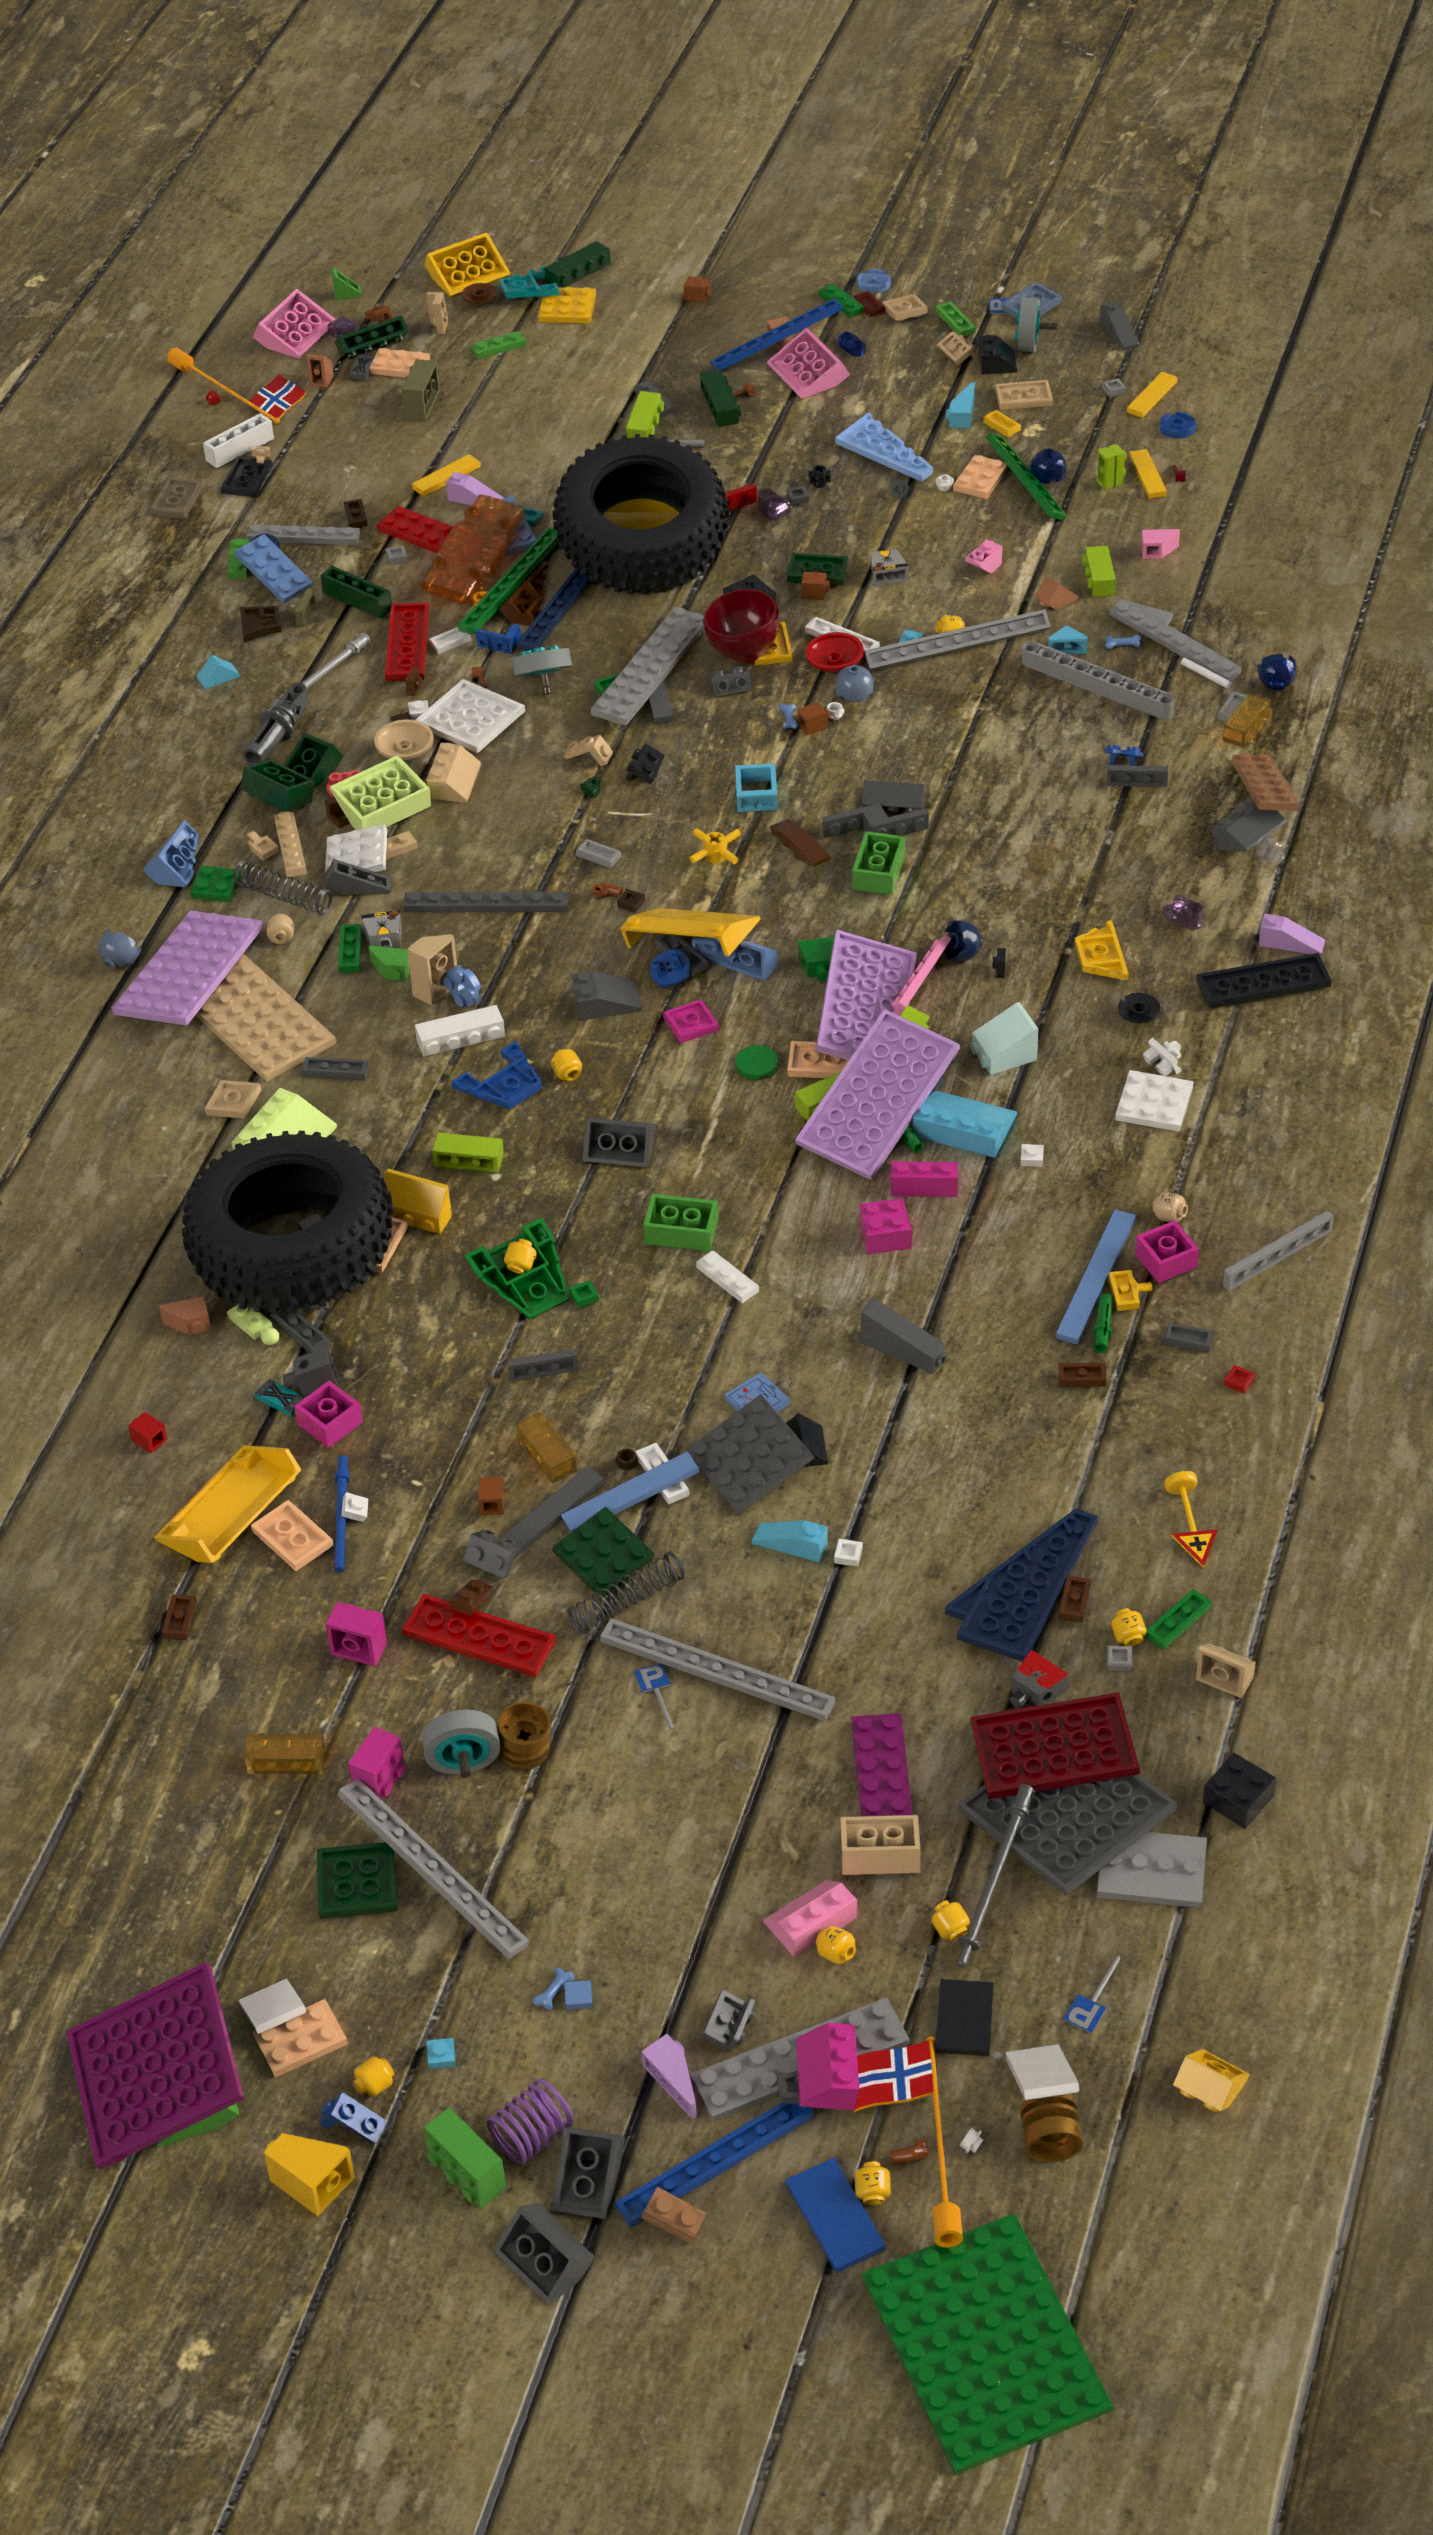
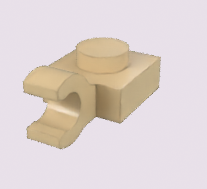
(260, 453)
(262, 847)

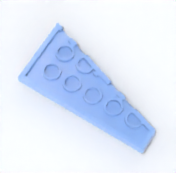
(881, 445)

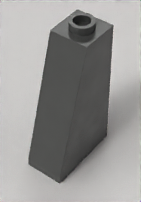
(900, 1338)

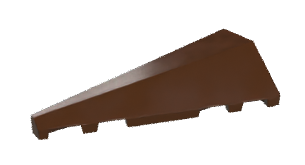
(525, 601)

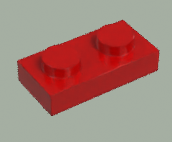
(741, 497)

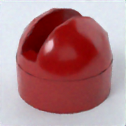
(212, 397)

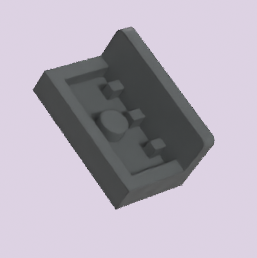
(730, 682)
(491, 1552)
(728, 2020)

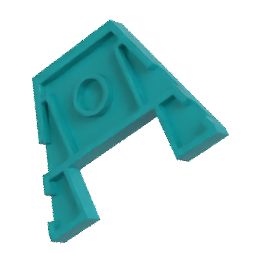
(526, 286)

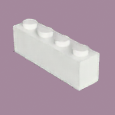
(238, 440)
(459, 1030)

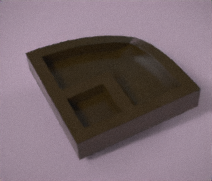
(259, 621)

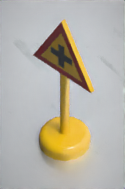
(1194, 1542)

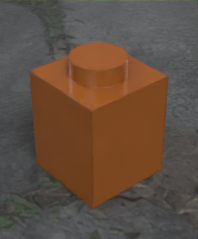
(696, 289)
(815, 585)
(812, 718)
(491, 1496)

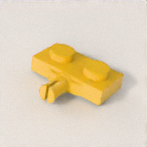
(1126, 1290)

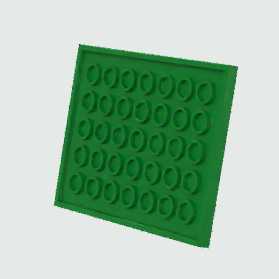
(986, 2344)

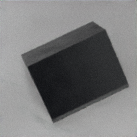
(811, 1436)

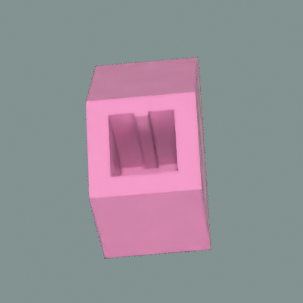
(1159, 543)
(986, 556)

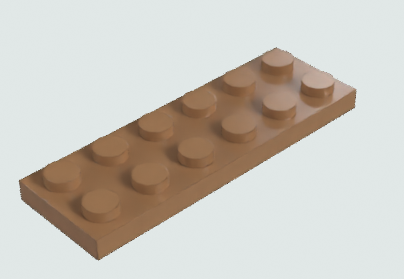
(1265, 782)

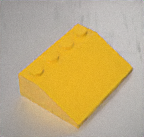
(466, 264)

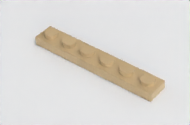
(290, 844)

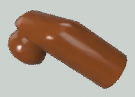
(605, 889)
(918, 2152)

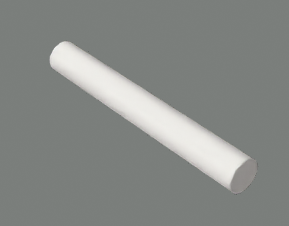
(1206, 673)

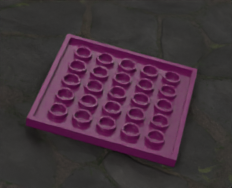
(154, 2065)

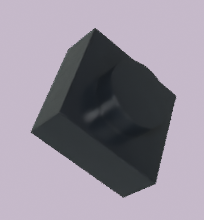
(999, 962)

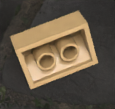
(452, 773)
(428, 963)
(880, 1845)

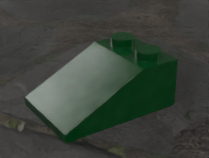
(314, 758)

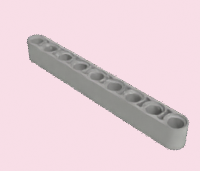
(1098, 680)

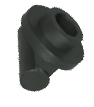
(899, 488)

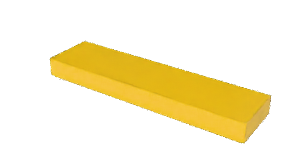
(1152, 394)
(1147, 474)
(438, 478)

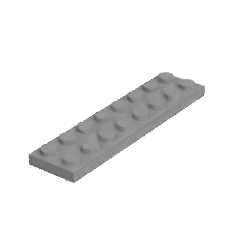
(754, 2074)

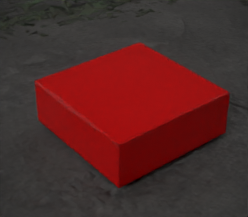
(1239, 1379)

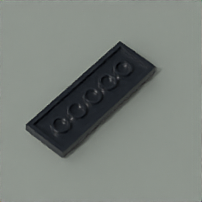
(1263, 980)

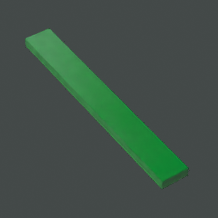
(1026, 476)

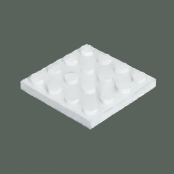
(471, 715)

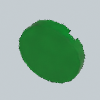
(756, 1062)

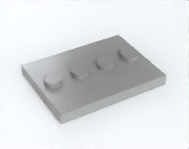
(1157, 1871)

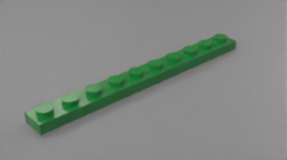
(509, 582)

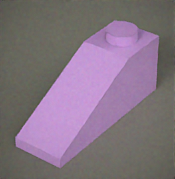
(466, 489)
(1287, 935)
(668, 2067)

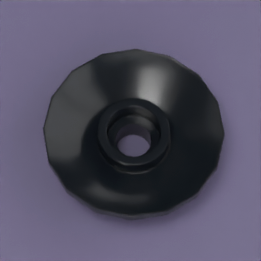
(1139, 1008)

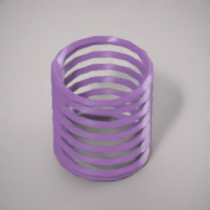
(551, 2114)

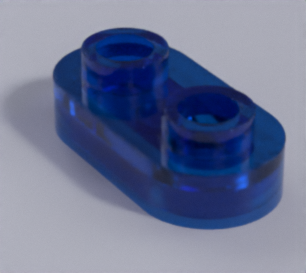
(851, 344)

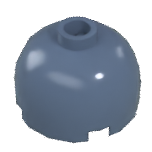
(854, 683)
(117, 949)

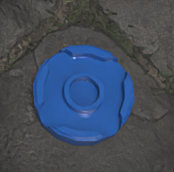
(1177, 425)

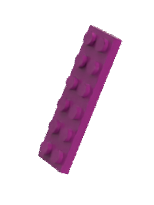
(881, 1765)

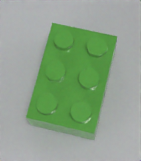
(878, 863)
(681, 1222)
(464, 2158)

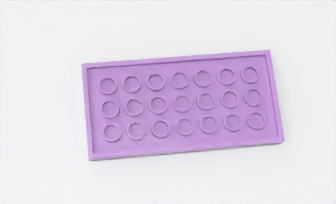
(188, 967)
(860, 984)
(877, 1094)

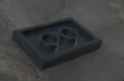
(246, 477)
(964, 2017)

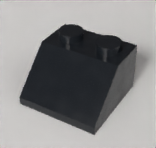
(996, 356)

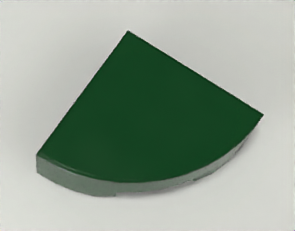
(591, 787)

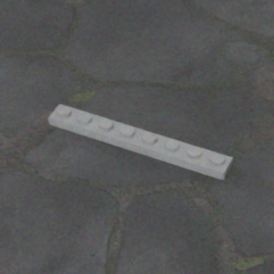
(1174, 640)

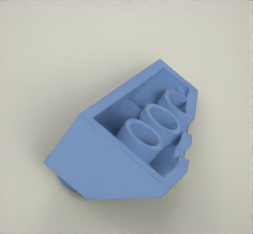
(175, 858)
(746, 958)

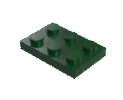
(832, 565)

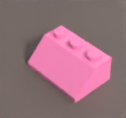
(804, 1918)

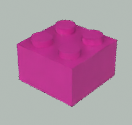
(885, 1226)
(1166, 1251)
(328, 1414)
(356, 1634)
(378, 1762)

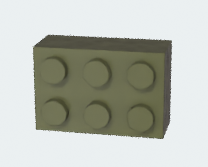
(420, 390)

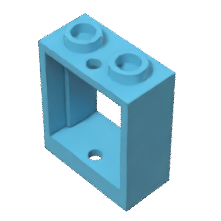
(747, 799)

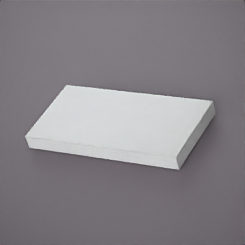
(1042, 2072)

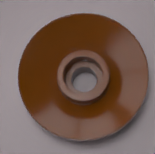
(479, 293)

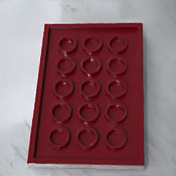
(1054, 1745)

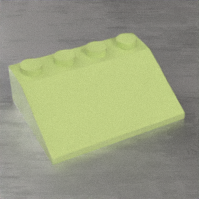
(382, 794)
(285, 1113)

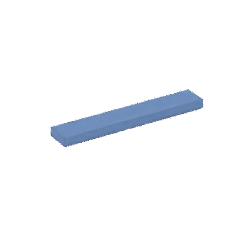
(634, 1490)

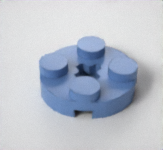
(462, 986)

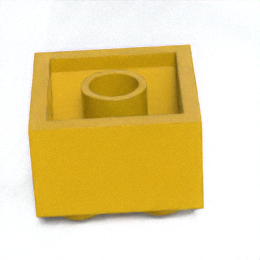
(1210, 2080)

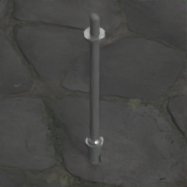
(1018, 1811)

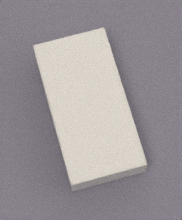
(449, 640)

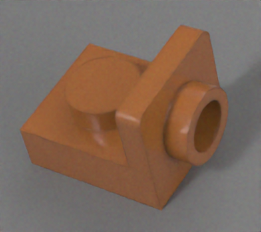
(379, 313)

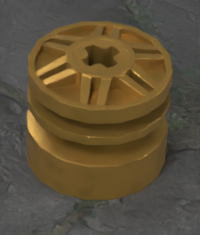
(524, 1735)
(1051, 2128)

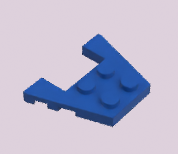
(508, 1085)

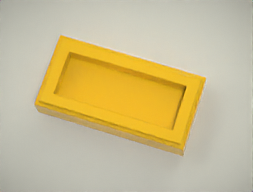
(1001, 423)

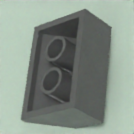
(894, 795)
(1246, 827)
(618, 1142)
(543, 2252)

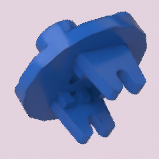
(1114, 751)
(678, 966)

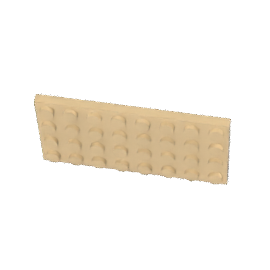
(262, 1021)

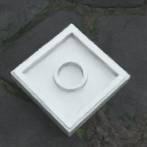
(272, 2006)

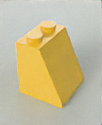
(309, 2170)

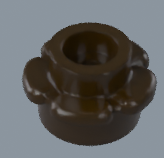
(626, 1459)

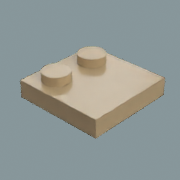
(905, 307)
(232, 1099)

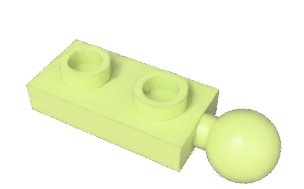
(254, 1324)

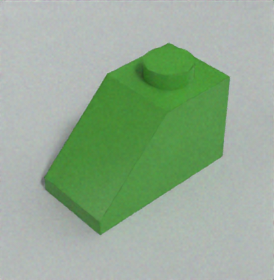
(390, 962)

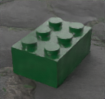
(277, 785)

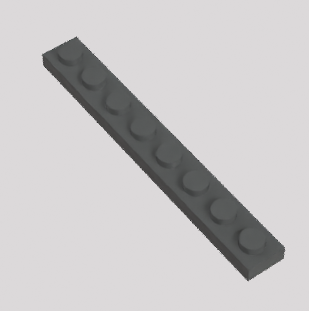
(486, 902)

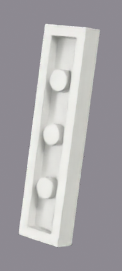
(819, 626)

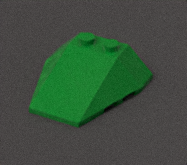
(533, 1290)

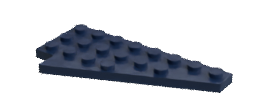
(1016, 1598)

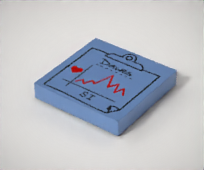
(754, 1387)

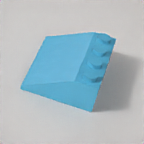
(963, 1123)

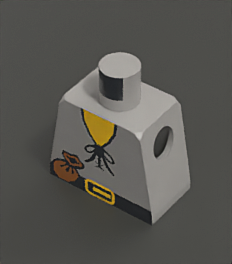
(888, 567)
(383, 929)

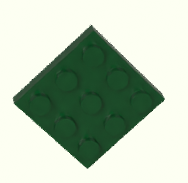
(603, 1551)
(356, 1880)

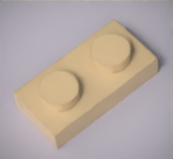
(400, 844)

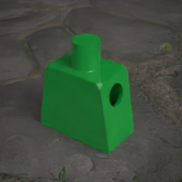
(816, 957)

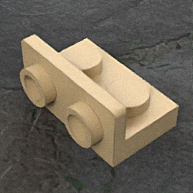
(437, 310)
(957, 348)

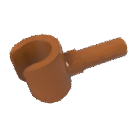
(748, 388)
(477, 673)

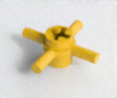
(715, 847)

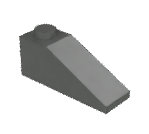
(1117, 325)
(354, 880)

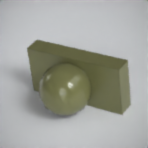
(302, 607)

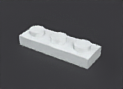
(727, 1276)
(653, 1456)

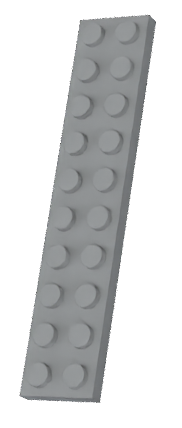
(649, 667)

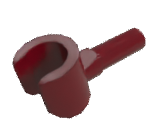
(1179, 474)

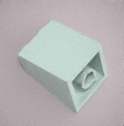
(1006, 1040)

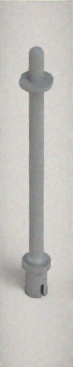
(352, 647)

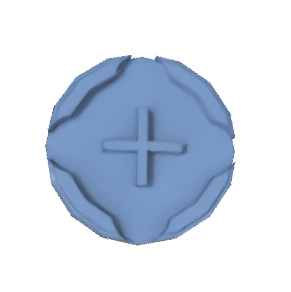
(874, 281)

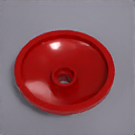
(834, 651)

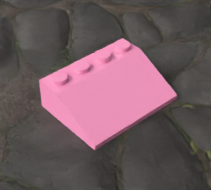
(293, 326)
(808, 365)

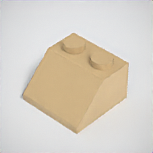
(1224, 1670)

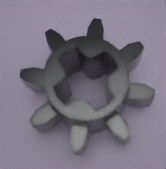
(819, 476)

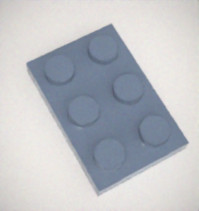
(1047, 298)

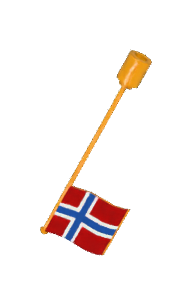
(270, 401)
(902, 2077)

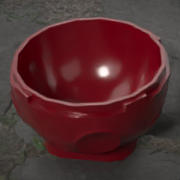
(742, 624)

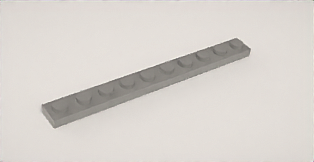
(956, 640)
(718, 1669)
(433, 1868)

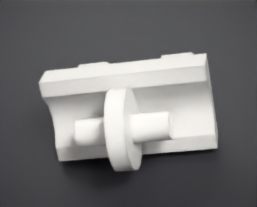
(1166, 1054)

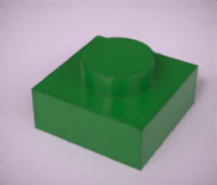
(583, 1294)

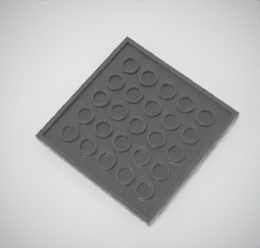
(1075, 1826)

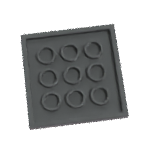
(749, 1454)

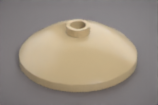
(404, 738)

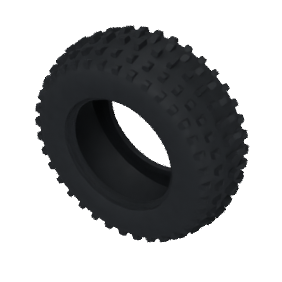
(640, 557)
(296, 1266)

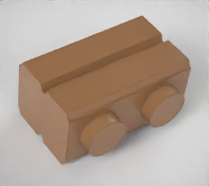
(673, 2215)

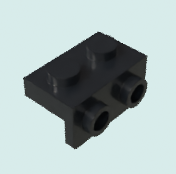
(645, 763)

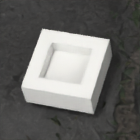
(417, 708)
(1032, 1155)
(354, 1507)
(848, 1552)

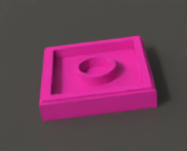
(691, 1021)

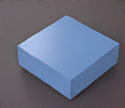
(578, 1995)

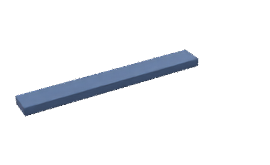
(1095, 1277)

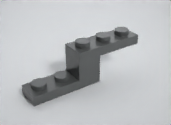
(875, 820)

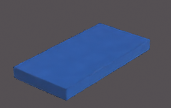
(835, 2215)

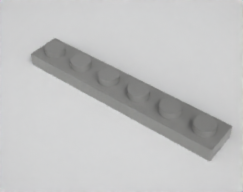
(307, 535)
(1277, 1250)

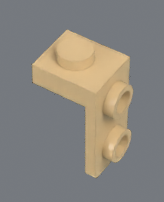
(595, 745)

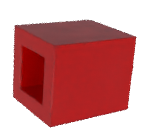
(147, 1432)

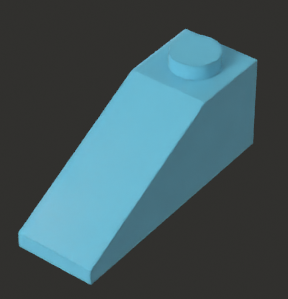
(962, 408)
(794, 1538)

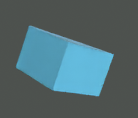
(1069, 641)
(216, 672)

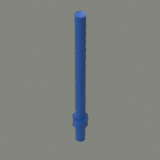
(341, 1479)

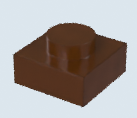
(413, 682)

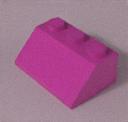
(924, 1179)
(828, 2067)

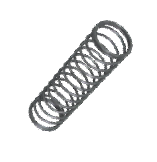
(249, 874)
(582, 1619)

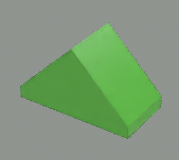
(343, 286)

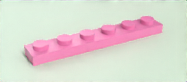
(922, 971)

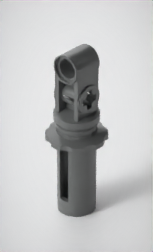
(277, 724)

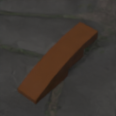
(802, 843)

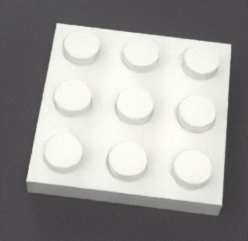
(360, 848)
(1154, 1100)

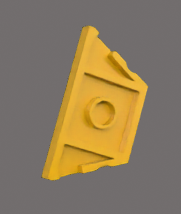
(1101, 953)

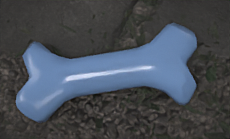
(1133, 641)
(787, 710)
(545, 1998)

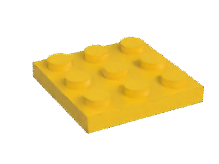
(571, 306)

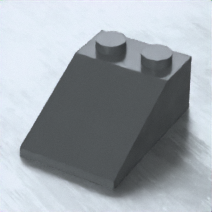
(604, 995)
(587, 2172)

